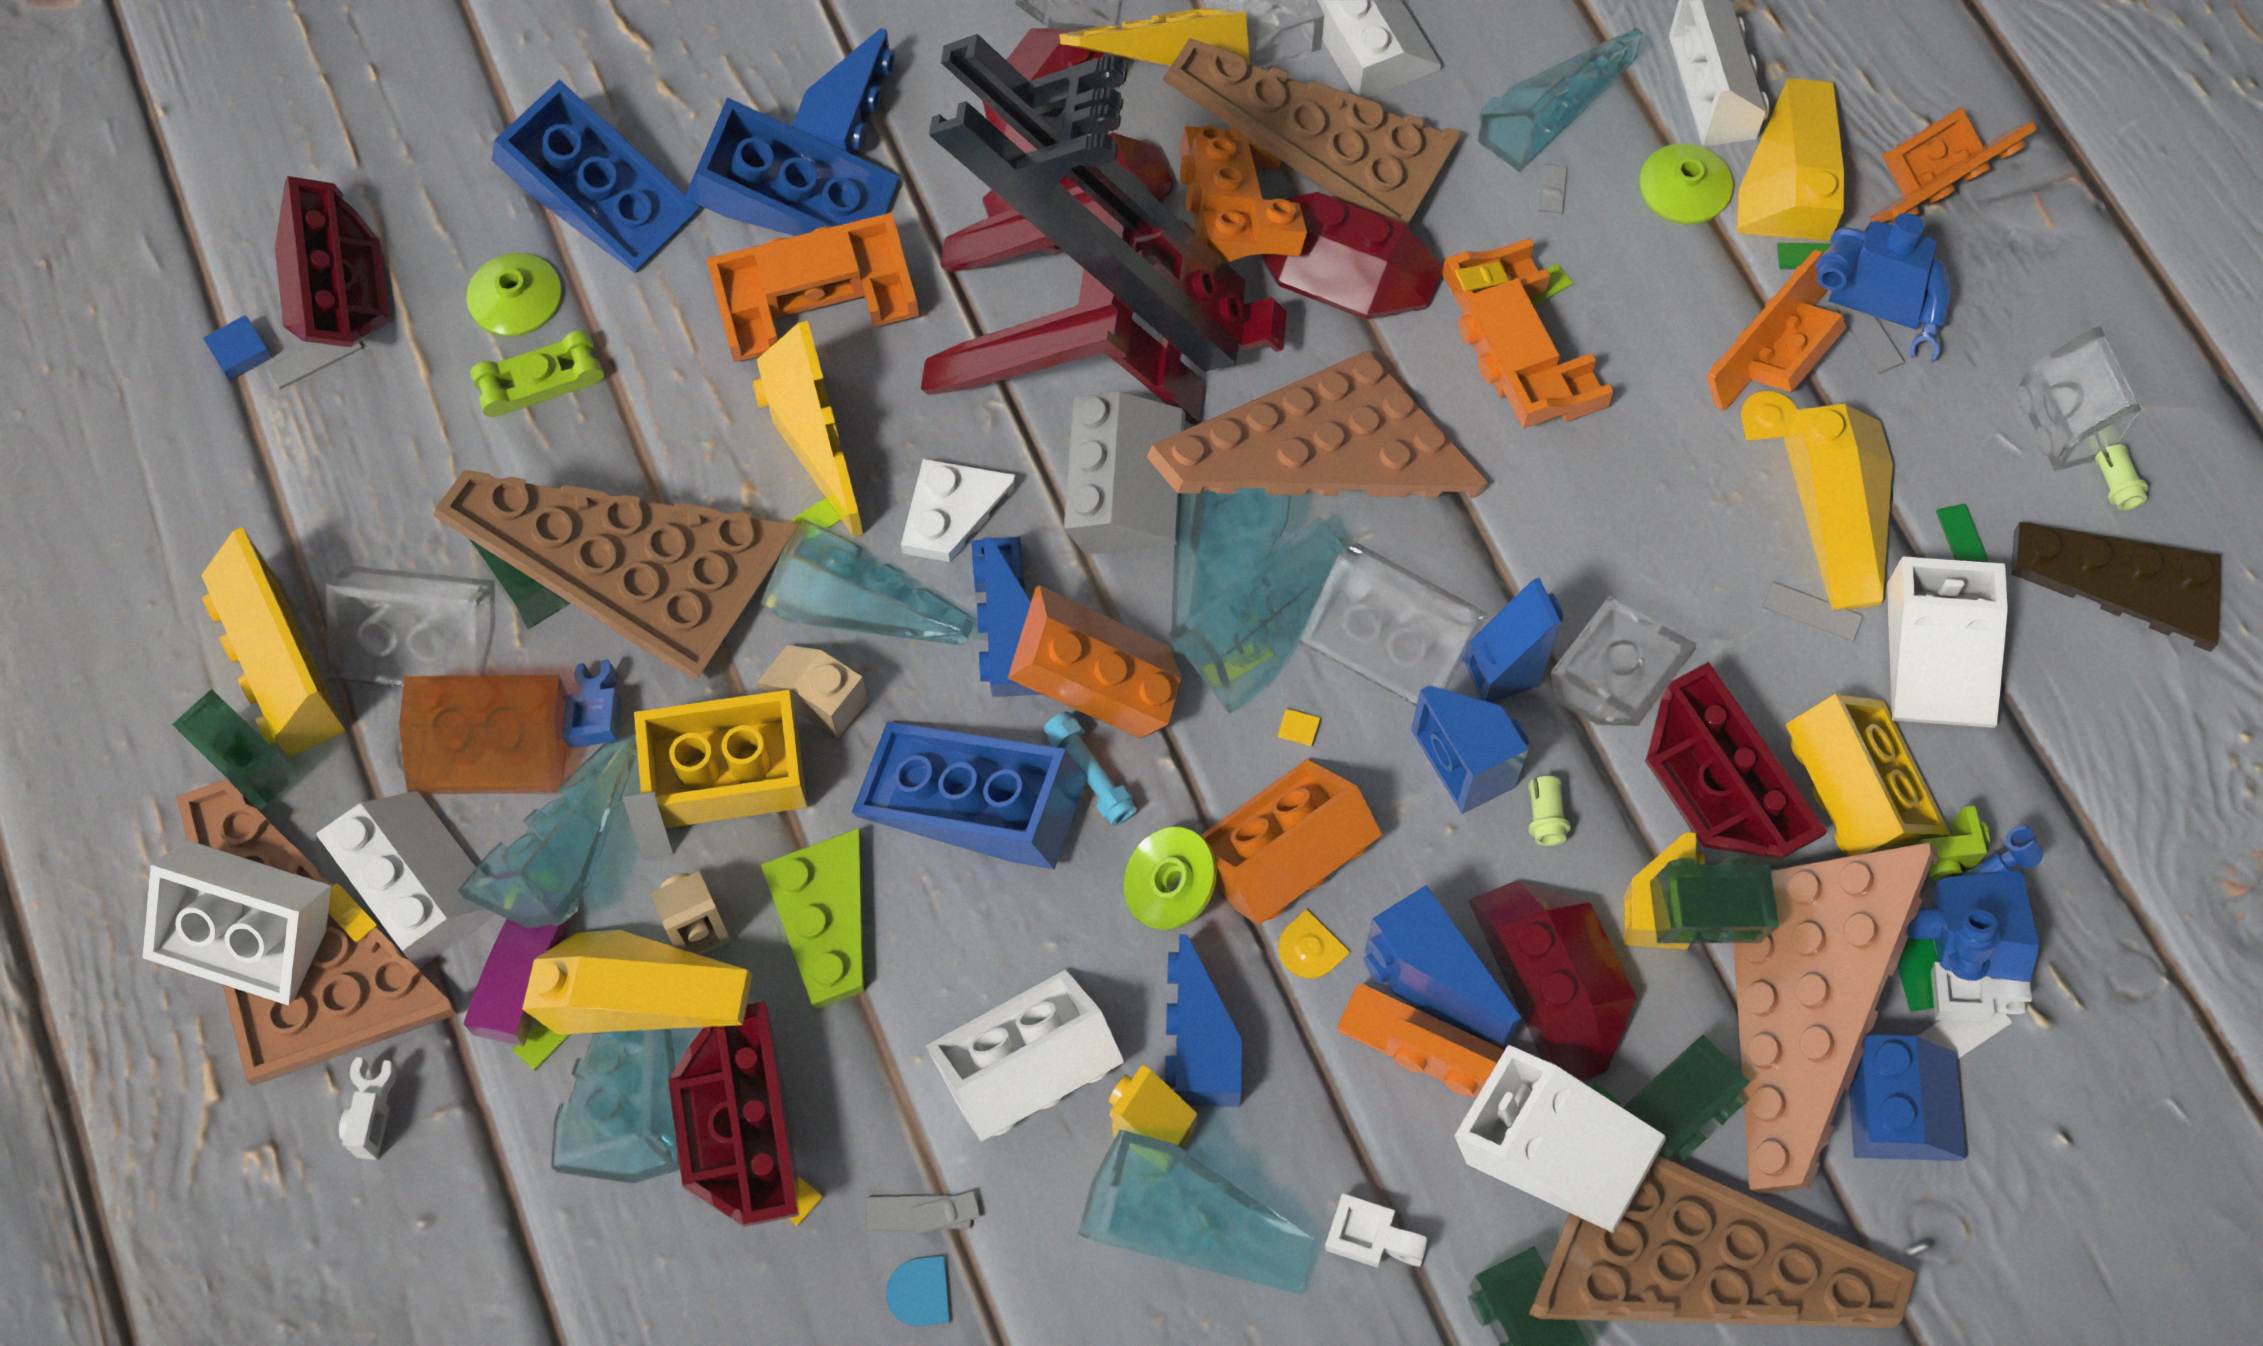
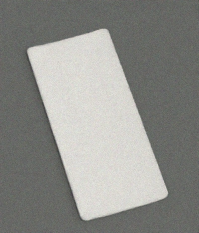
(1964, 1035)

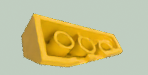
(1165, 35)
(1797, 169)
(801, 413)
(1845, 496)
(631, 985)

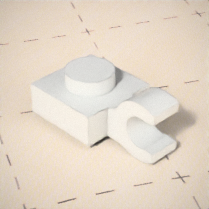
(1976, 1000)
(365, 1121)
(1365, 1232)

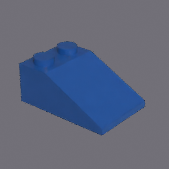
(1436, 969)

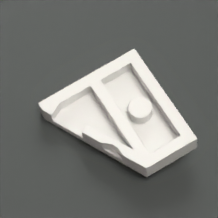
(950, 506)

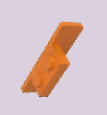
(1940, 155)
(1780, 341)
(1419, 1041)

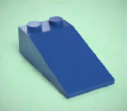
(783, 176)
(591, 177)
(973, 792)

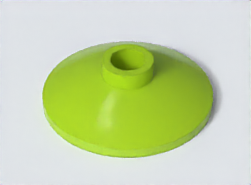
(1683, 197)
(515, 309)
(1153, 876)

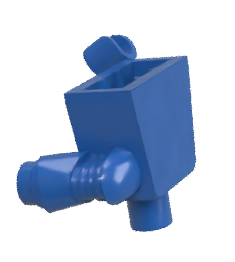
(1889, 276)
(1985, 916)

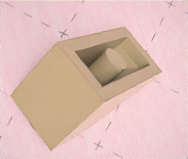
(819, 687)
(690, 914)

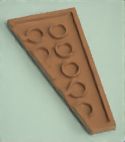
(1319, 130)

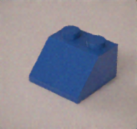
(1469, 745)
(1906, 1101)

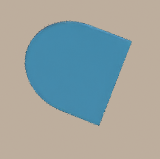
(919, 1292)

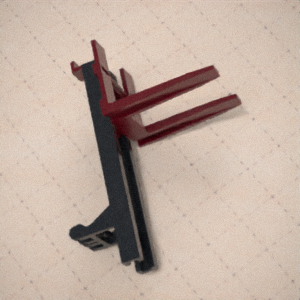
(1123, 237)

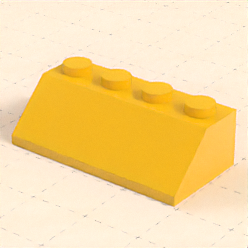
(269, 648)

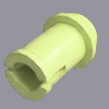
(2124, 484)
(1548, 822)

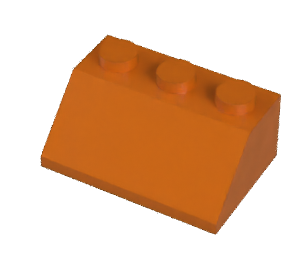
(1095, 665)
(1289, 840)

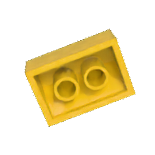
(1864, 775)

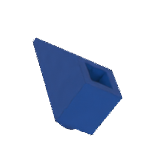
(841, 100)
(1002, 619)
(1515, 644)
(1207, 1042)

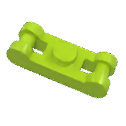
(537, 375)

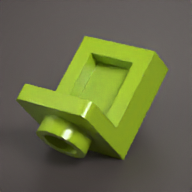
(1961, 850)

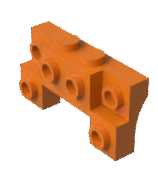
(1228, 199)
(808, 274)
(1515, 345)

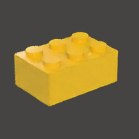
(722, 758)

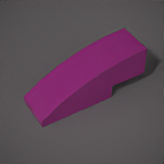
(502, 987)

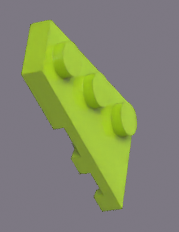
(822, 915)

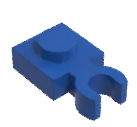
(595, 712)

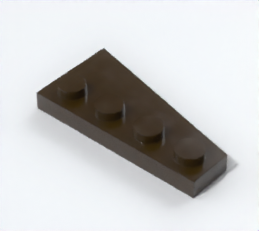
(2153, 582)

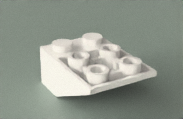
(1946, 640)
(1558, 1139)

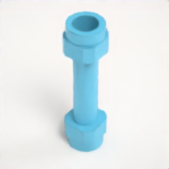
(1114, 802)

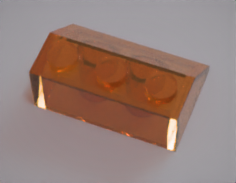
(483, 734)

